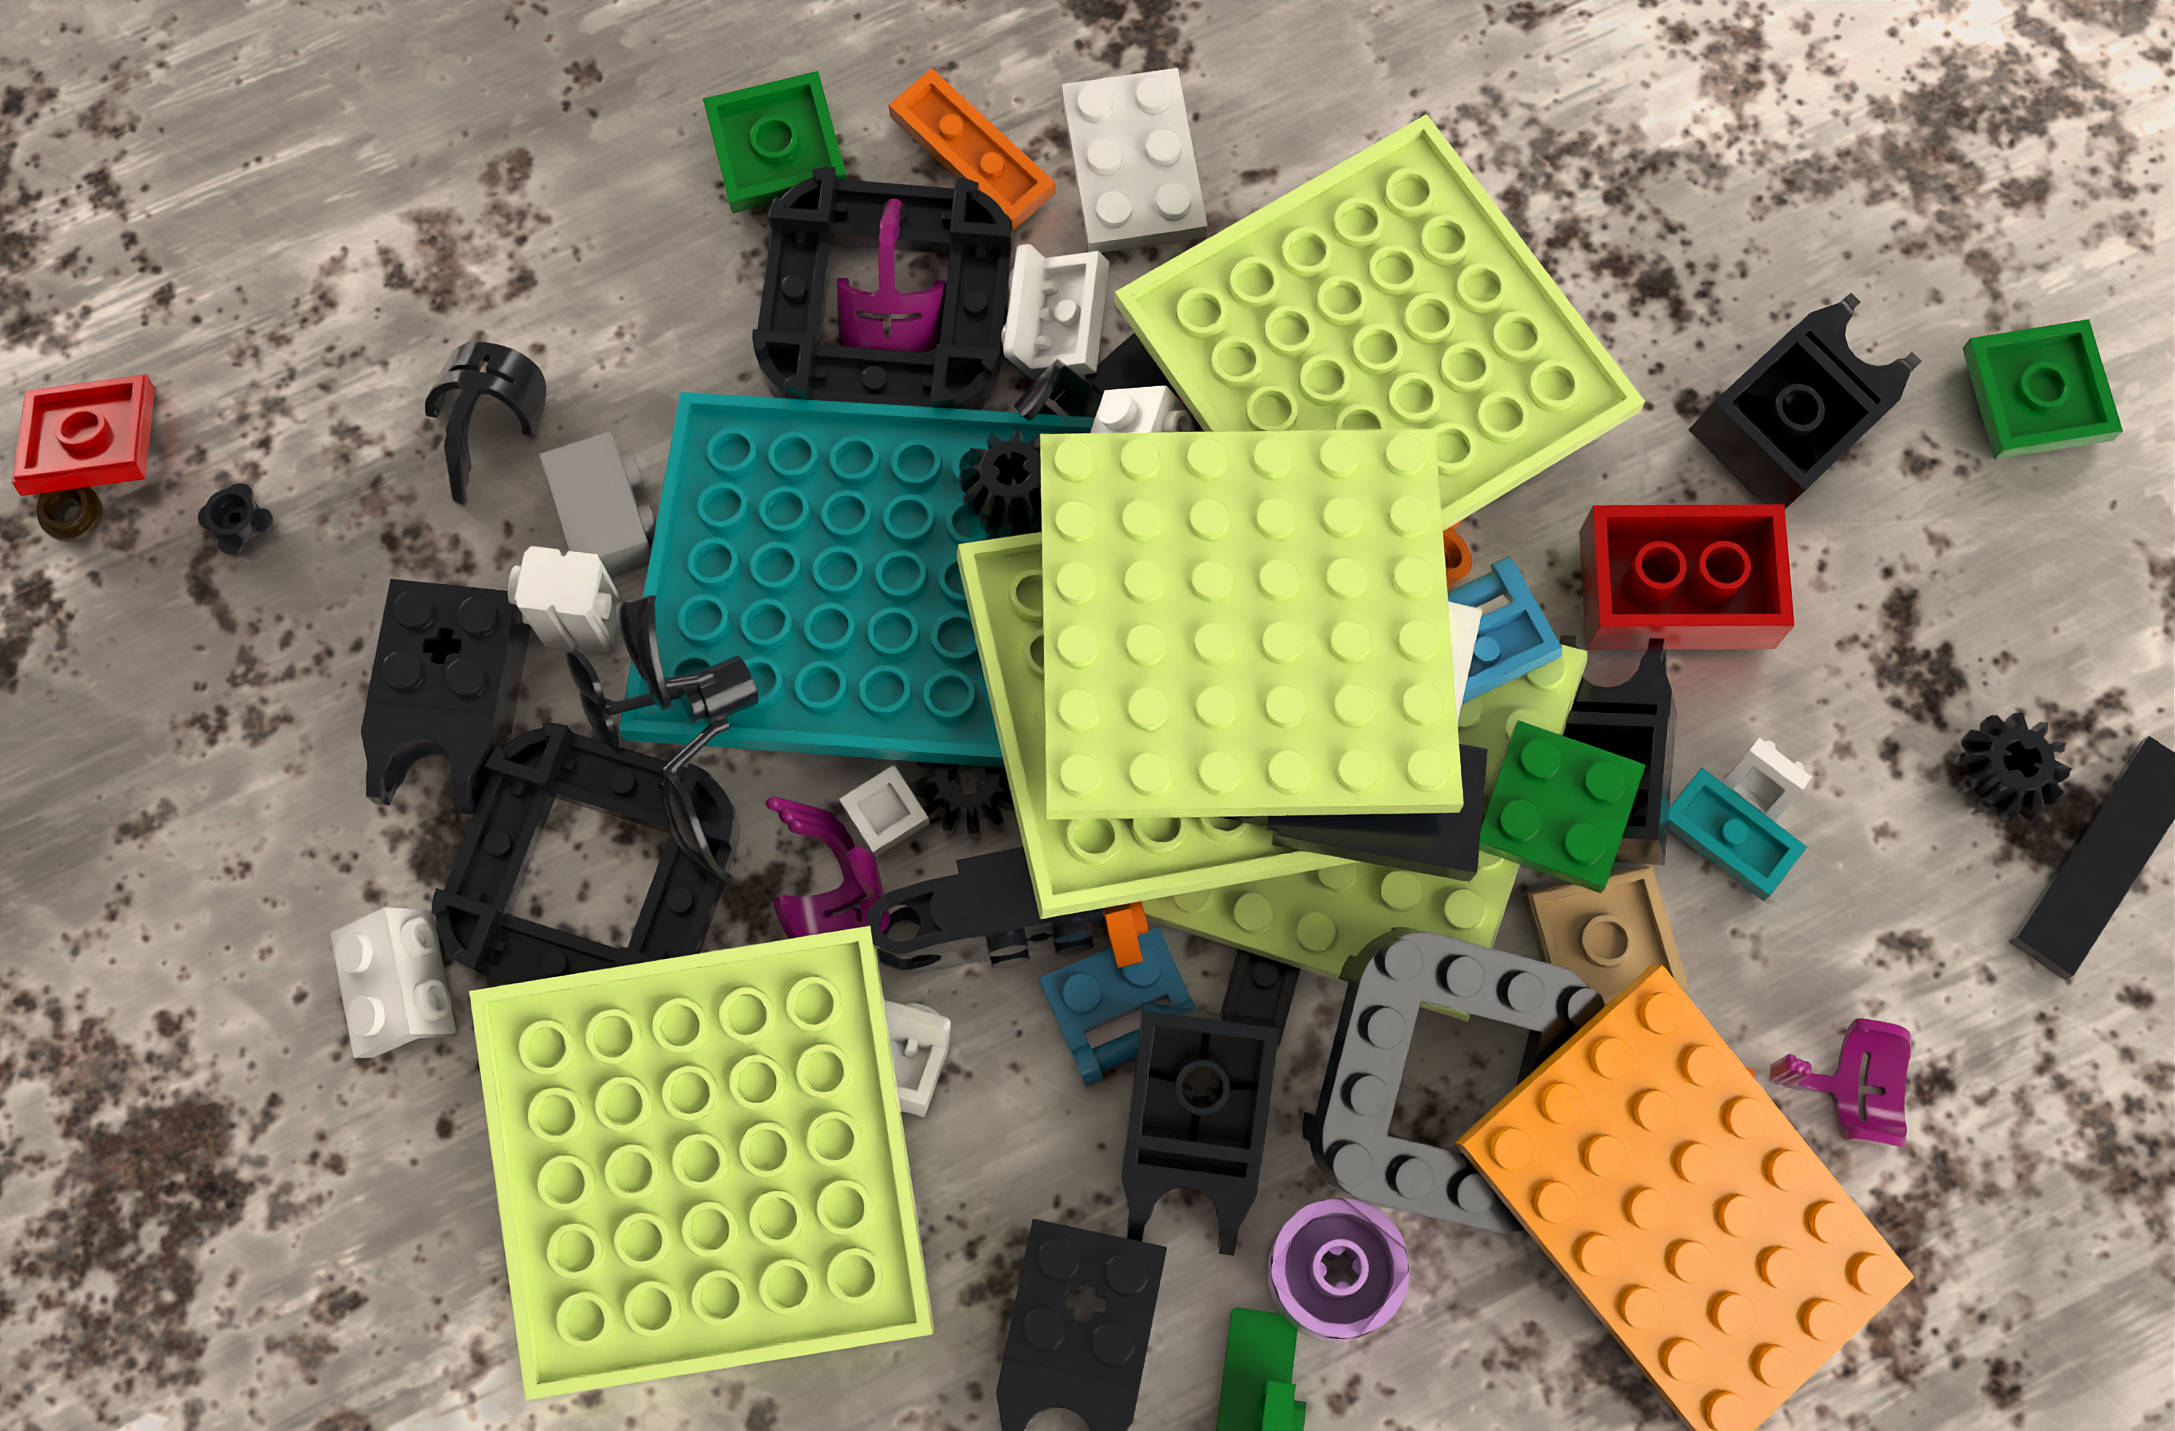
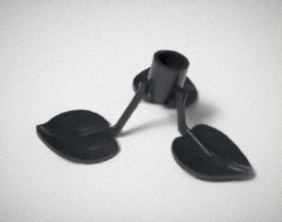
(704, 694)

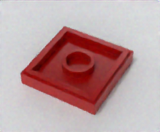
(84, 435)

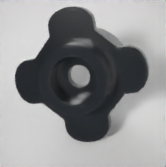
(223, 506)

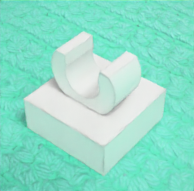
(1767, 779)
(884, 811)

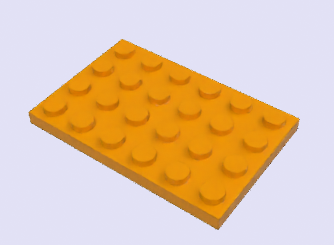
(1685, 1208)

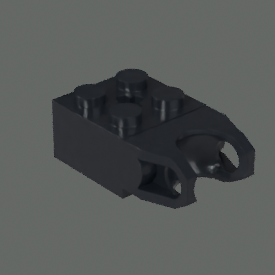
(1800, 407)
(437, 708)
(1640, 725)
(978, 918)
(1193, 1140)
(1072, 1363)

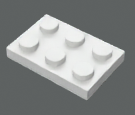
(1134, 161)

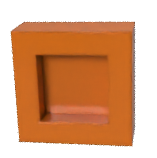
(1123, 926)

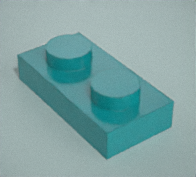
(1733, 834)

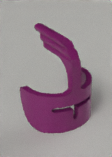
(907, 334)
(812, 914)
(1886, 1069)

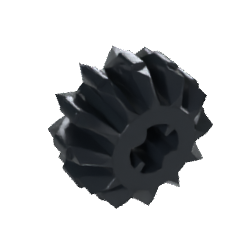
(988, 480)
(2005, 744)
(949, 796)

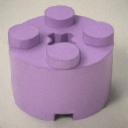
(1375, 1265)

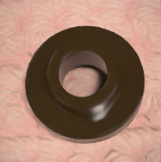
(54, 505)

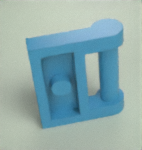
(1509, 638)
(1099, 992)

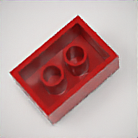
(1686, 576)

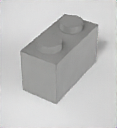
(598, 503)

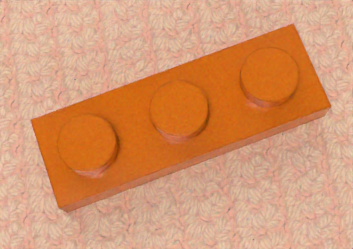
(971, 146)

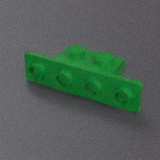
(1258, 1375)

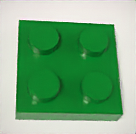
(772, 138)
(2042, 389)
(1560, 806)

